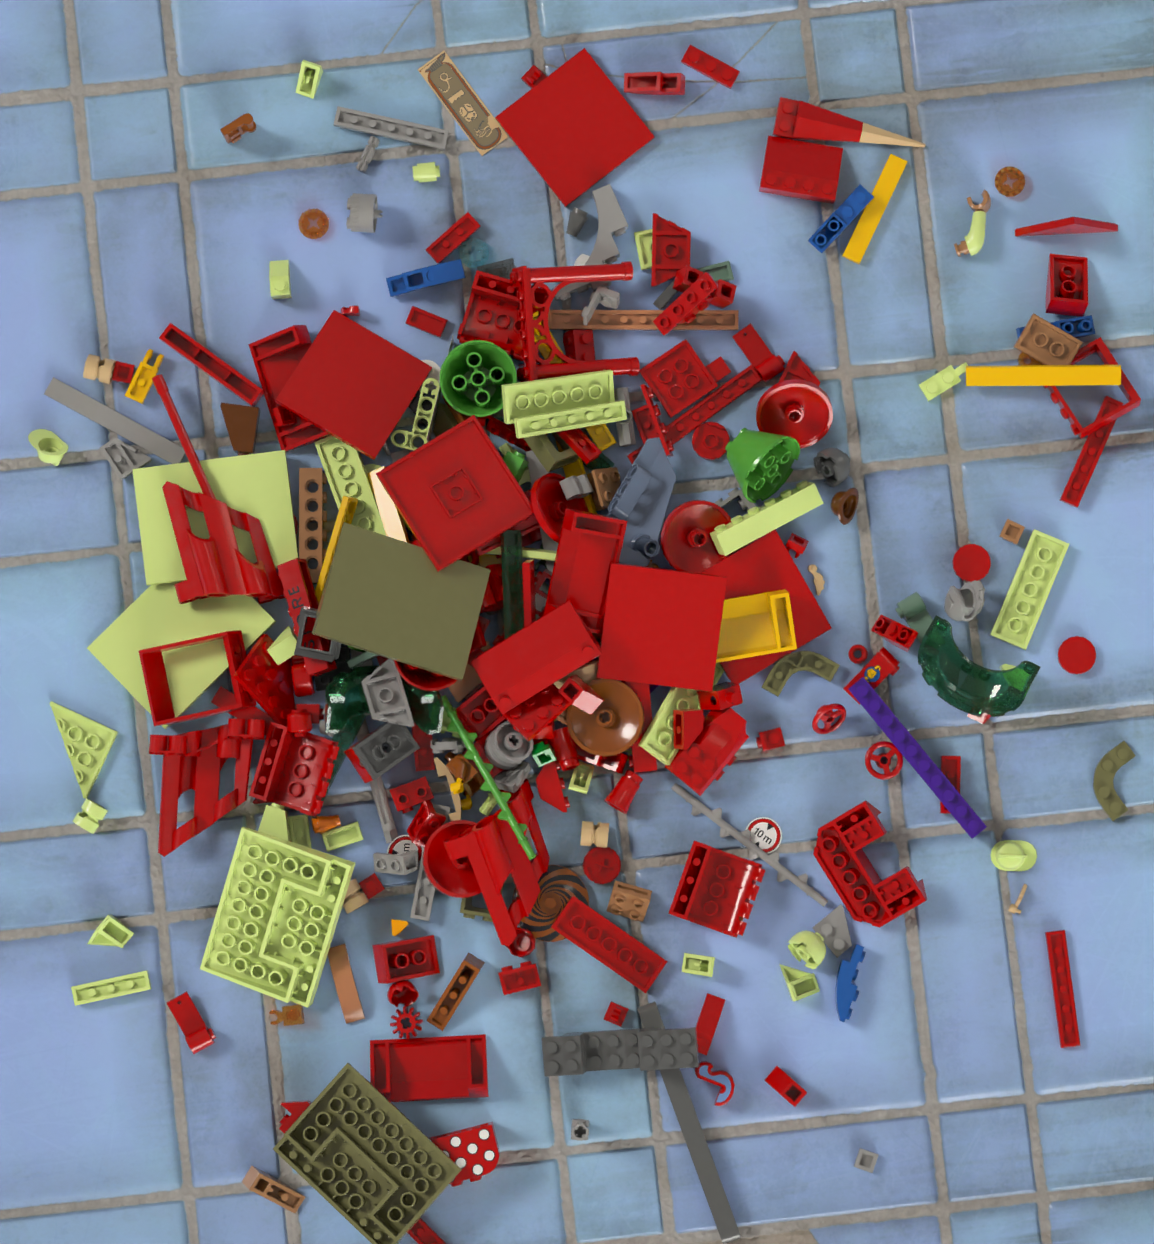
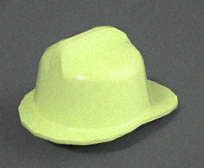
(48, 446)
(1013, 855)

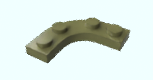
(797, 662)
(1104, 776)

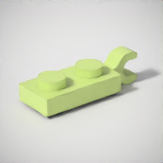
(942, 381)

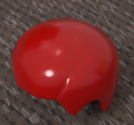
(523, 943)
(402, 993)

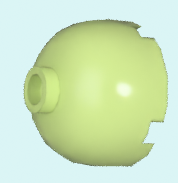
(808, 947)

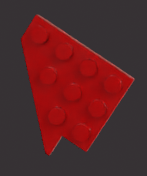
(266, 681)

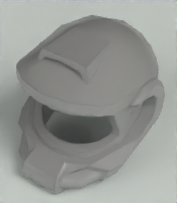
(958, 602)

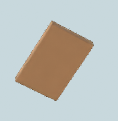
(1047, 342)

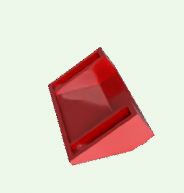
(275, 362)
(583, 564)
(536, 657)
(430, 1068)

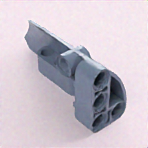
(643, 503)

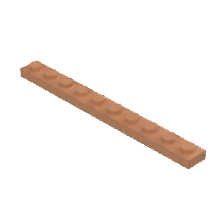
(639, 320)

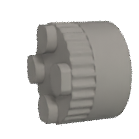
(363, 213)

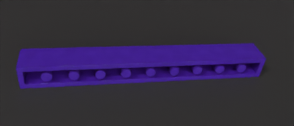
(917, 757)

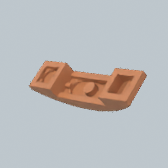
(345, 983)

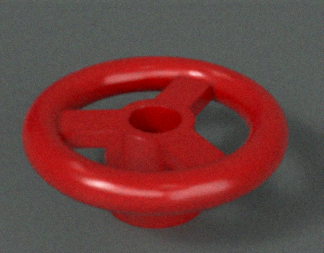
(827, 715)
(887, 774)

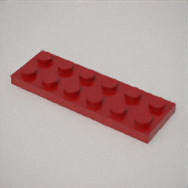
(609, 944)

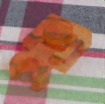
(290, 1015)

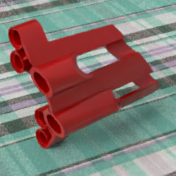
(496, 854)

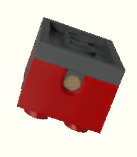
(381, 750)

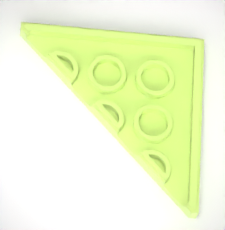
(85, 744)

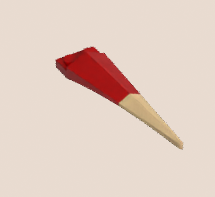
(810, 122)

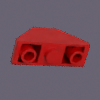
(895, 633)
(551, 787)

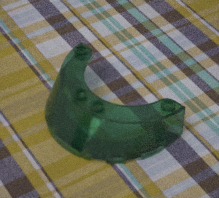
(966, 683)
(347, 700)

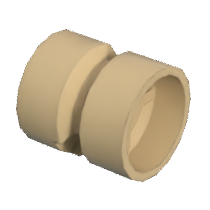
(99, 369)
(594, 834)
(354, 898)

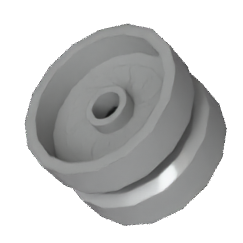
(507, 747)

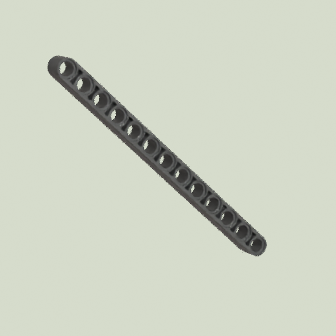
(694, 1138)

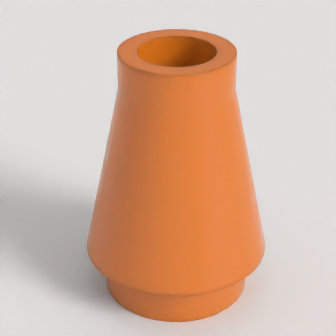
(325, 823)

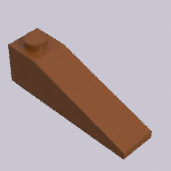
(455, 991)

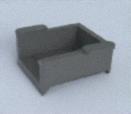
(335, 647)

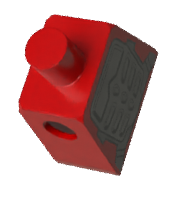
(726, 696)

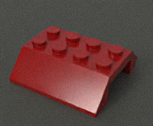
(494, 313)
(294, 769)
(717, 889)

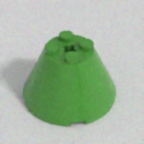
(472, 362)
(761, 462)

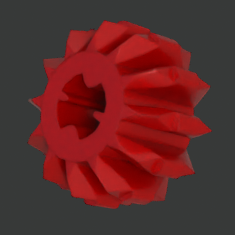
(399, 1024)

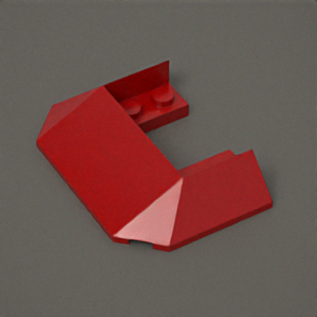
(854, 877)

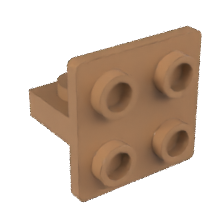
(605, 485)
(629, 901)

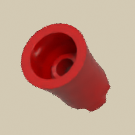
(564, 749)
(624, 792)

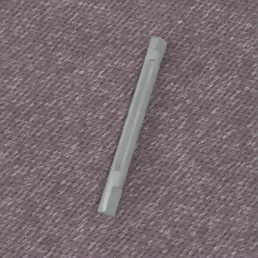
(380, 798)

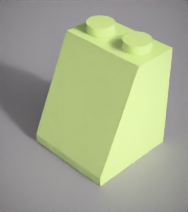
(275, 822)

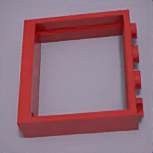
(1126, 387)

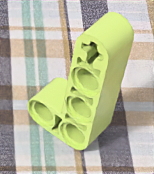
(420, 413)

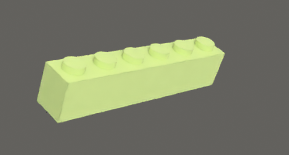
(766, 518)

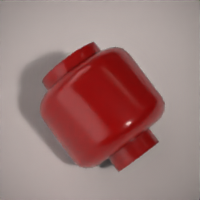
(299, 722)

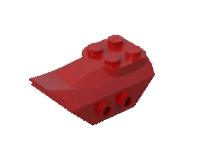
(710, 752)

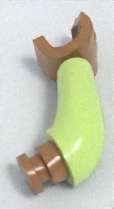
(975, 238)

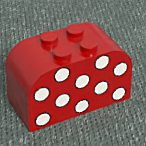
(472, 1149)

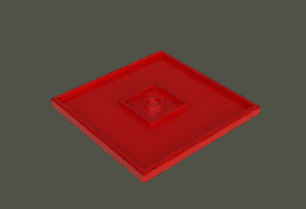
(574, 127)
(353, 384)
(455, 493)
(767, 568)
(661, 627)

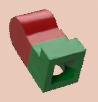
(542, 752)

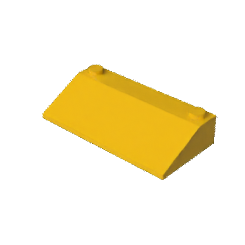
(756, 626)

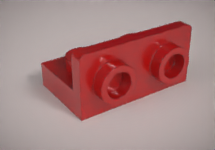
(424, 824)

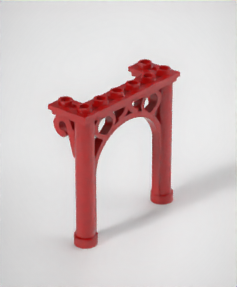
(523, 278)

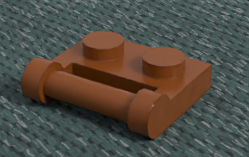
(234, 130)

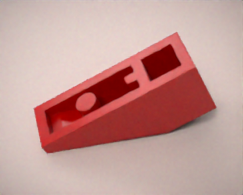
(708, 1022)

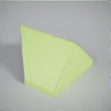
(111, 933)
(799, 983)

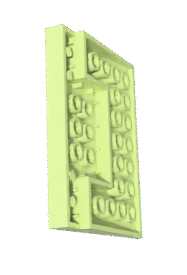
(246, 483)
(160, 620)
(277, 917)

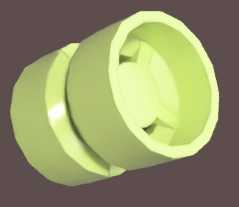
(90, 816)

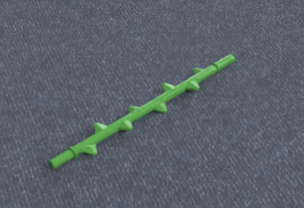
(489, 784)

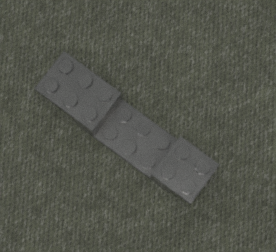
(620, 1049)

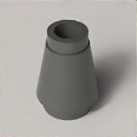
(576, 221)

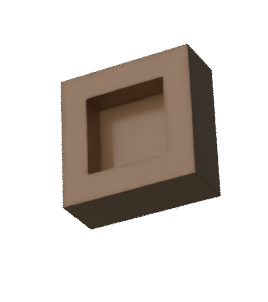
(1011, 531)

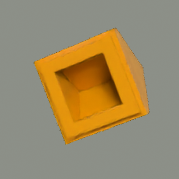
(398, 926)

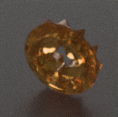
(1013, 173)
(313, 232)

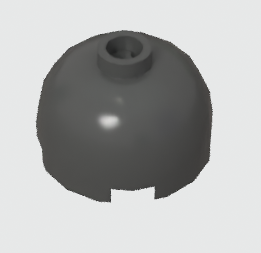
(833, 465)

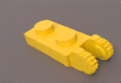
(143, 377)

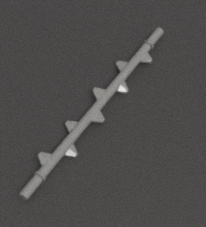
(744, 838)

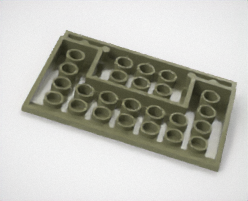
(397, 605)
(366, 1158)

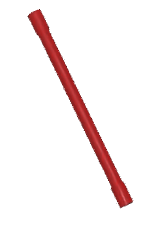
(163, 391)

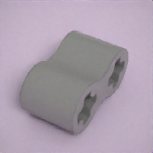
(576, 487)

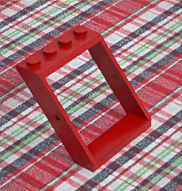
(157, 682)

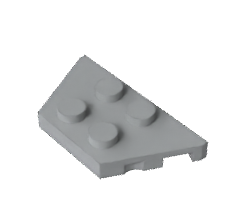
(387, 695)

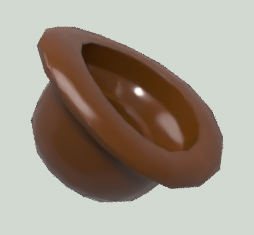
(845, 504)

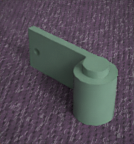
(915, 614)

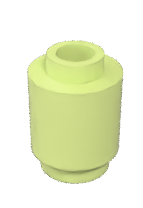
(426, 172)

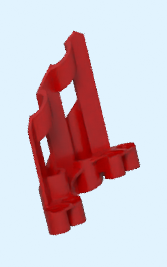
(215, 564)
(195, 763)

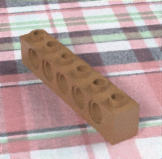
(306, 477)

